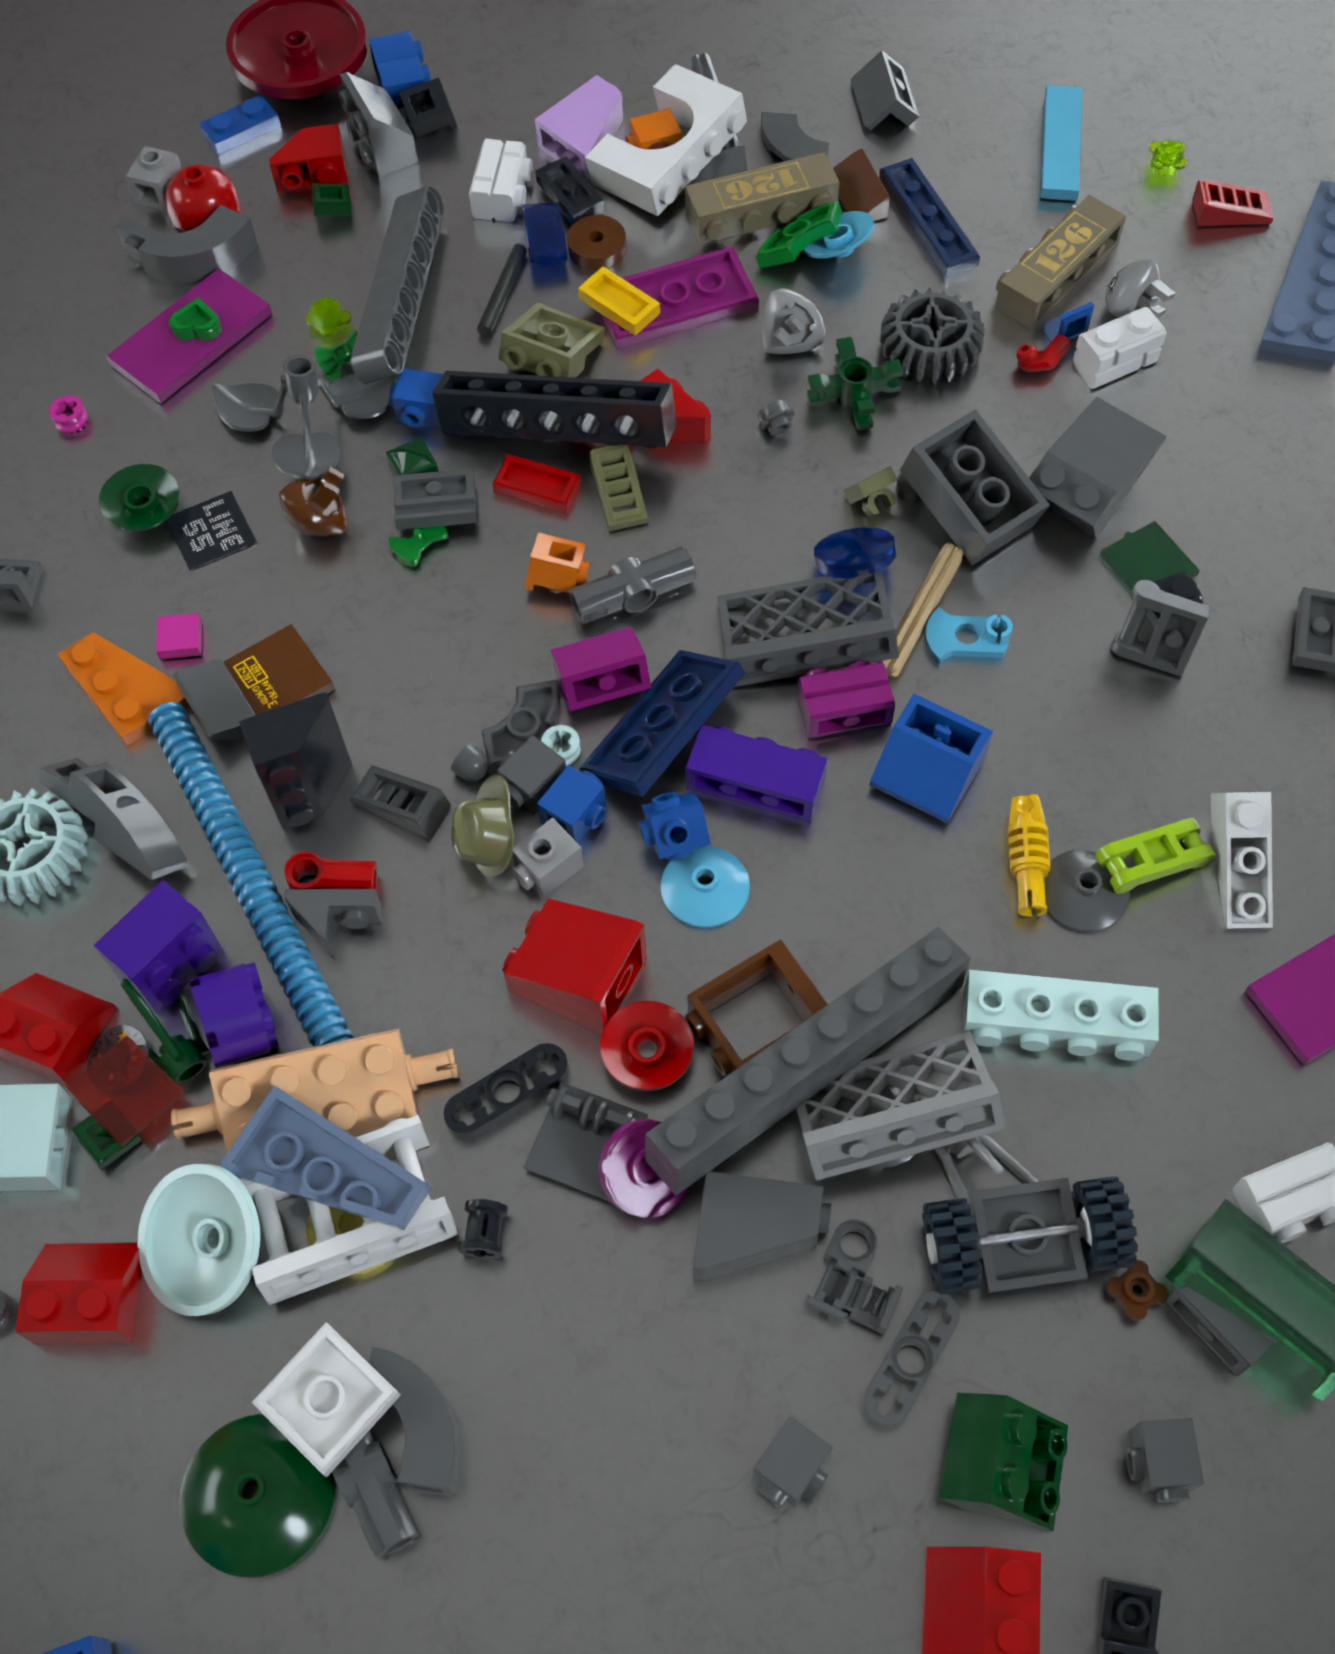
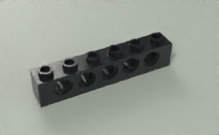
(556, 408)

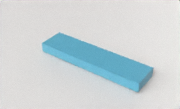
(1061, 143)

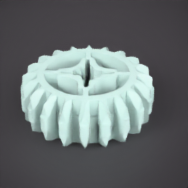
(35, 858)

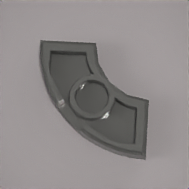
(786, 138)
(532, 714)

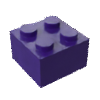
(160, 946)

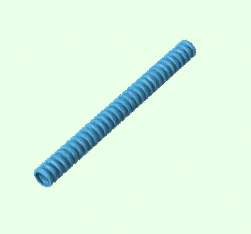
(248, 876)

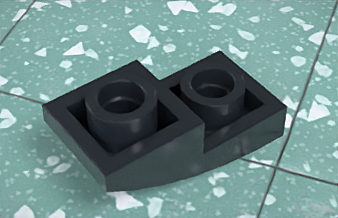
(1128, 1617)

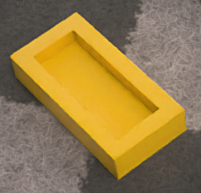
(619, 300)

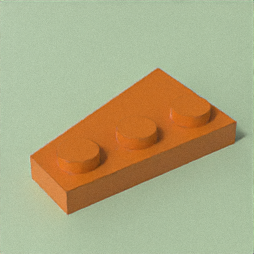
(119, 684)

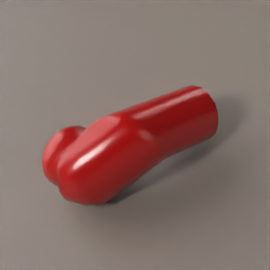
(1035, 361)

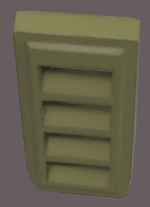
(612, 463)

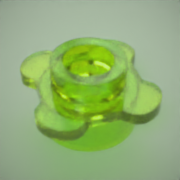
(1167, 156)
(327, 316)

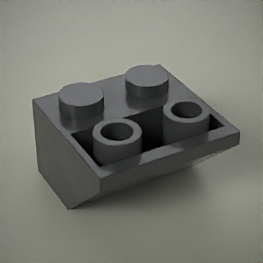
(377, 126)

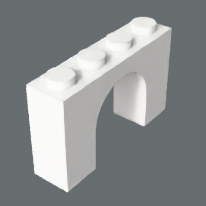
(658, 175)

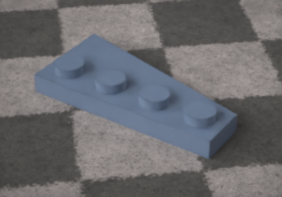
(318, 1161)

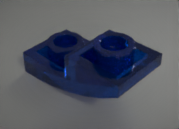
(544, 233)

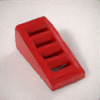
(1220, 203)

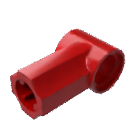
(330, 873)

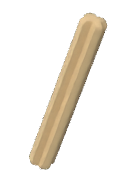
(924, 605)

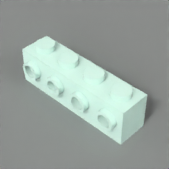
(1061, 1014)

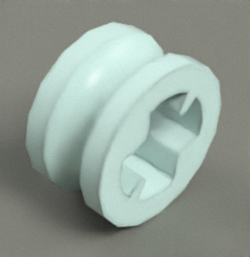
(564, 733)

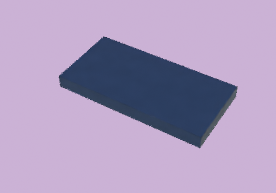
(662, 721)

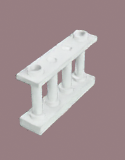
(345, 1254)

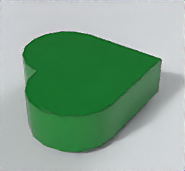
(195, 321)

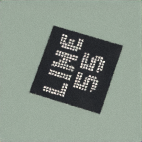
(210, 530)

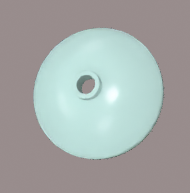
(198, 1239)

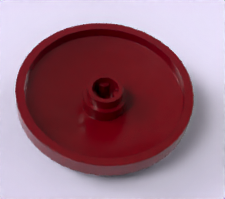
(296, 46)

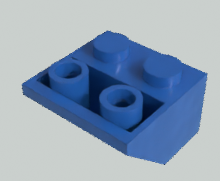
(931, 758)

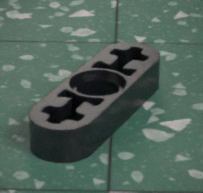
(471, 1101)

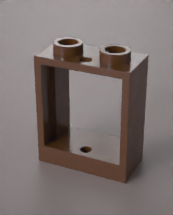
(773, 961)

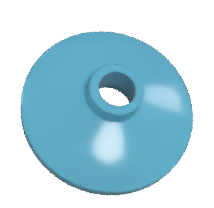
(851, 232)
(708, 904)

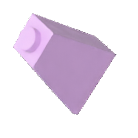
(580, 122)

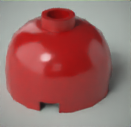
(197, 193)

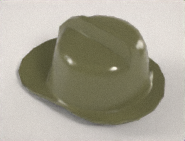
(484, 828)

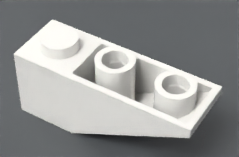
(1244, 857)

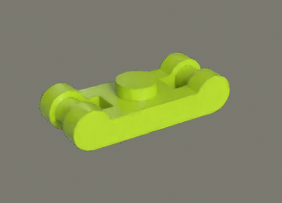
(1155, 854)

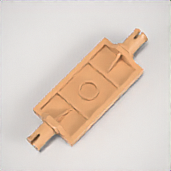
(349, 1082)

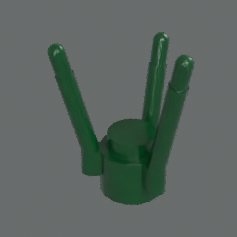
(180, 1057)

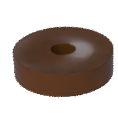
(596, 242)

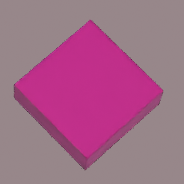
(179, 636)

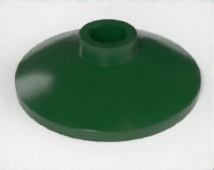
(139, 497)

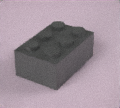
(973, 486)

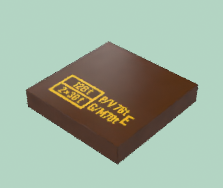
(278, 671)

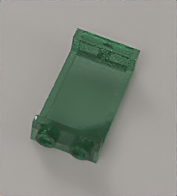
(1267, 1284)

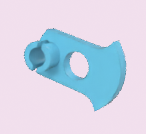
(942, 641)

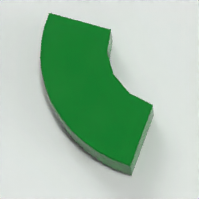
(796, 236)

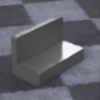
(883, 89)

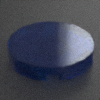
(855, 550)

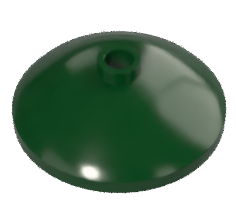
(273, 1527)

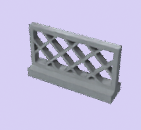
(901, 1127)

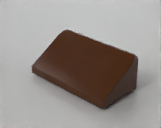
(861, 187)

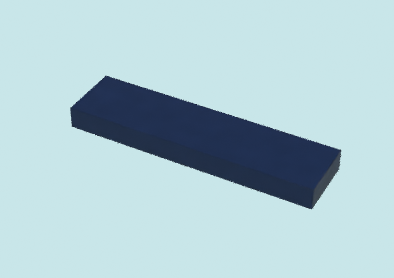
(929, 217)

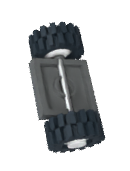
(1029, 1235)

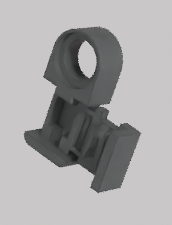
(851, 1289)

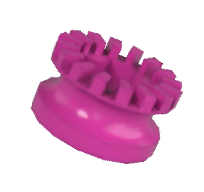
(68, 404)

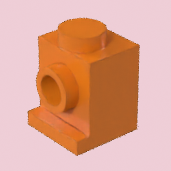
(557, 564)

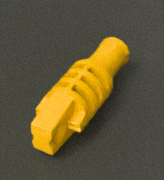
(1029, 853)

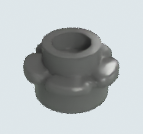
(775, 417)

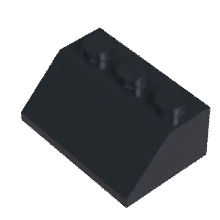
(298, 757)

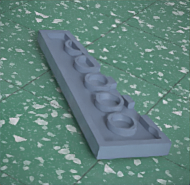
(1305, 307)

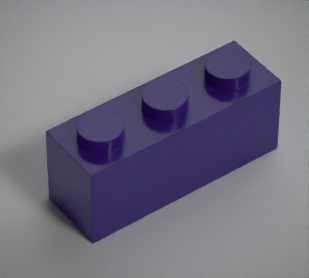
(756, 772)

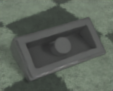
(215, 699)

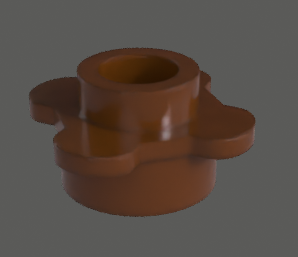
(1136, 1304)

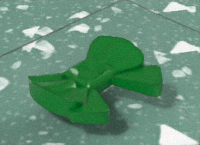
(331, 359)
(409, 550)

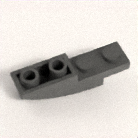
(121, 815)

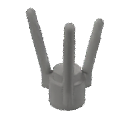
(981, 1146)

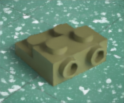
(549, 342)

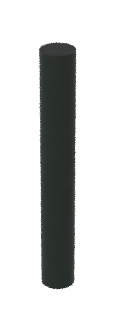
(502, 290)

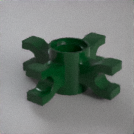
(854, 383)

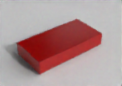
(537, 483)

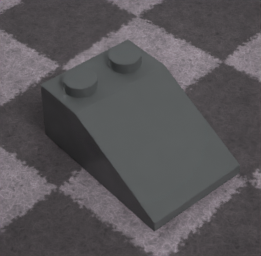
(1095, 466)

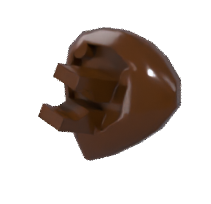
(315, 505)

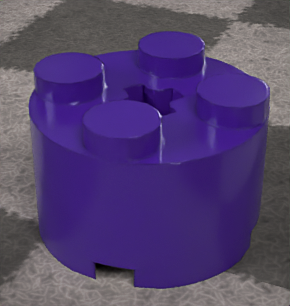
(234, 1014)

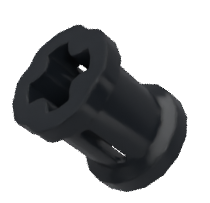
(491, 1213)

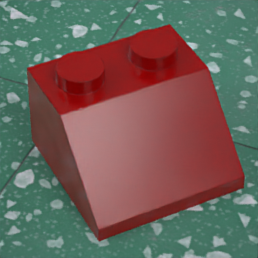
(50, 1027)
(81, 1294)
(981, 1601)

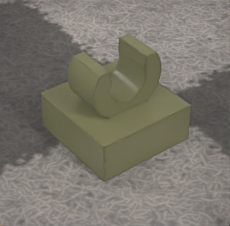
(871, 488)

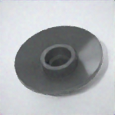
(1078, 906)

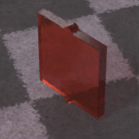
(124, 1090)

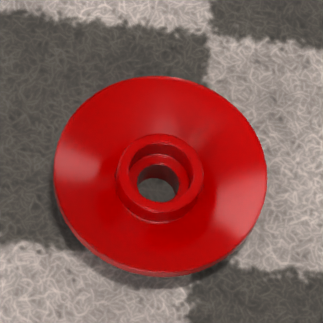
(644, 1025)

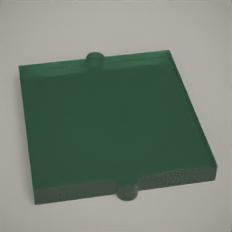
(1147, 556)

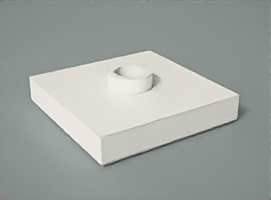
(326, 1399)

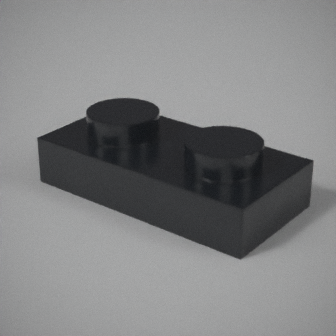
(570, 189)

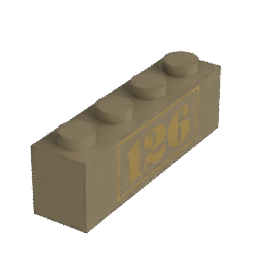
(759, 197)
(1059, 261)

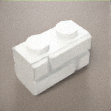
(499, 180)
(1119, 347)
(1291, 1193)

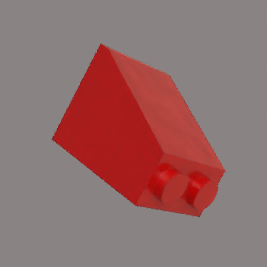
(577, 962)

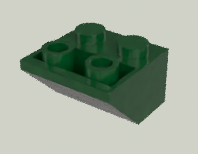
(1004, 1460)

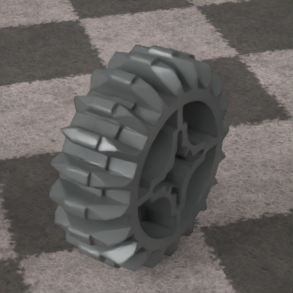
(932, 335)

